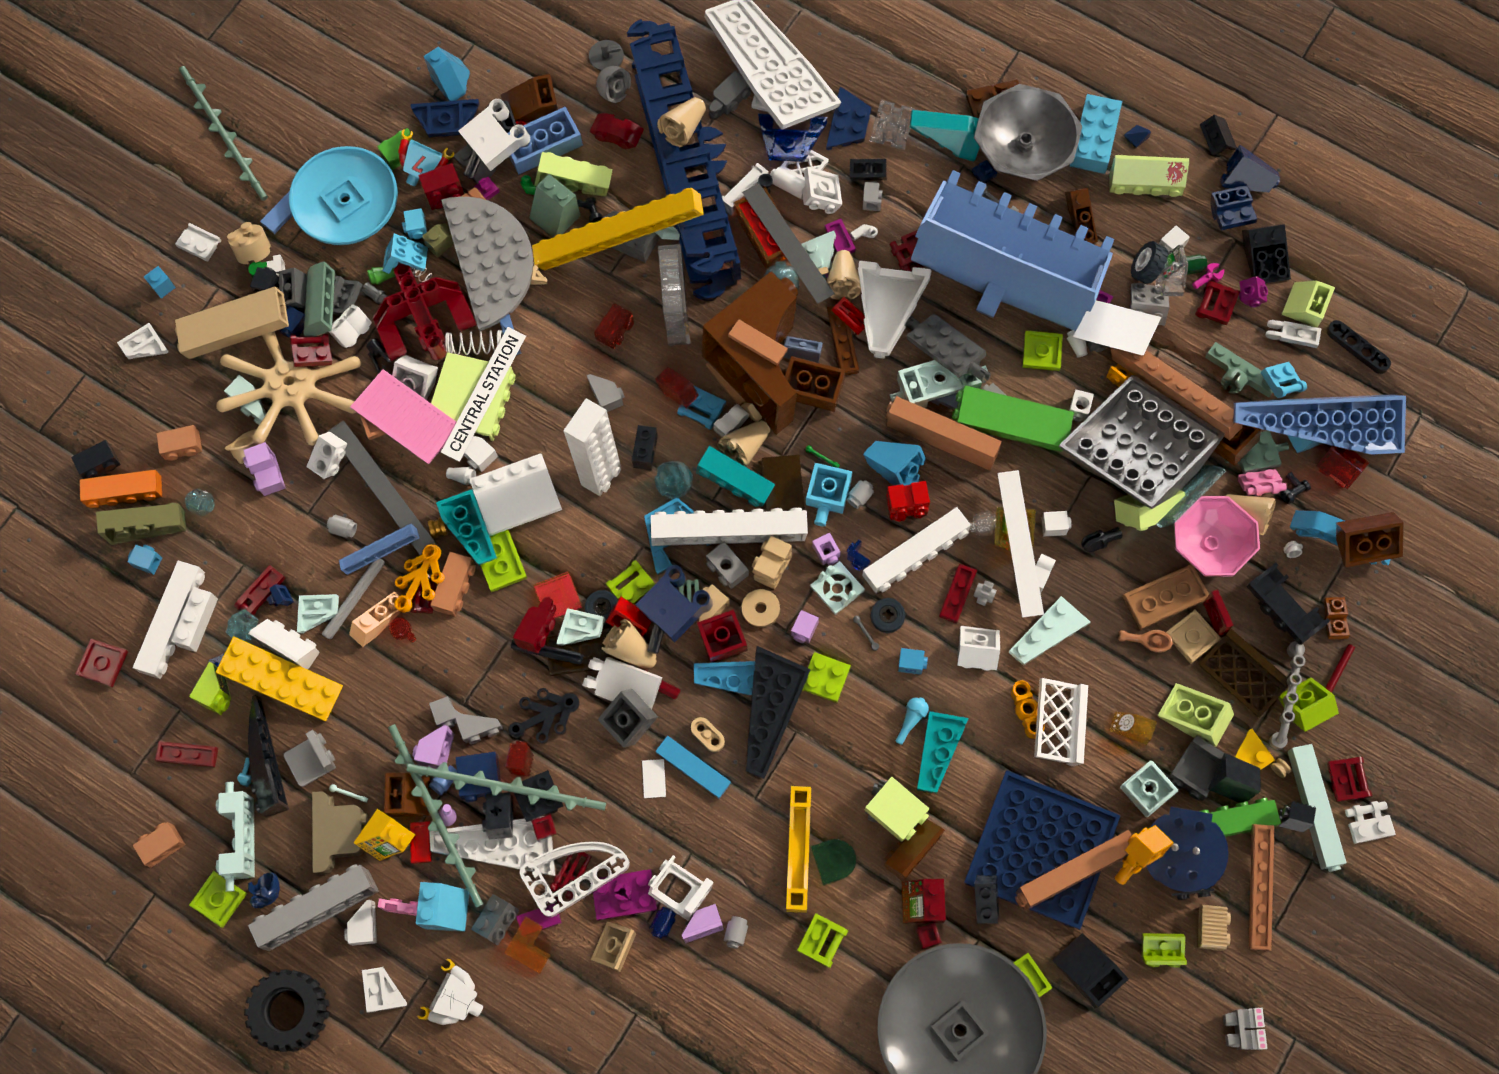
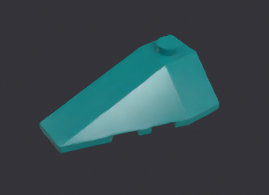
(949, 130)
(466, 522)

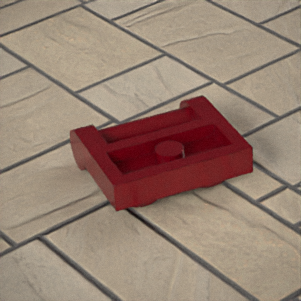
(1223, 306)
(311, 355)
(1343, 780)

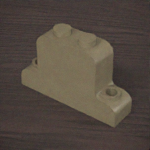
(334, 831)

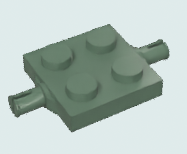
(1262, 455)

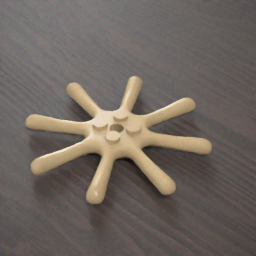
(281, 394)

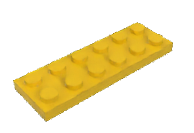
(279, 679)

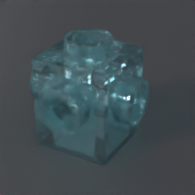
(241, 624)

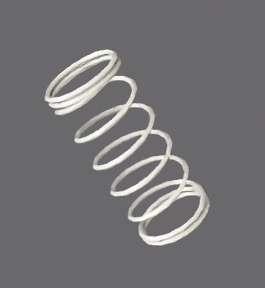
(450, 348)

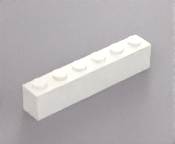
(916, 550)
(157, 644)

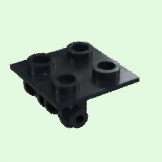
(543, 806)

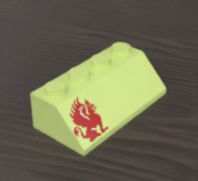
(1148, 175)

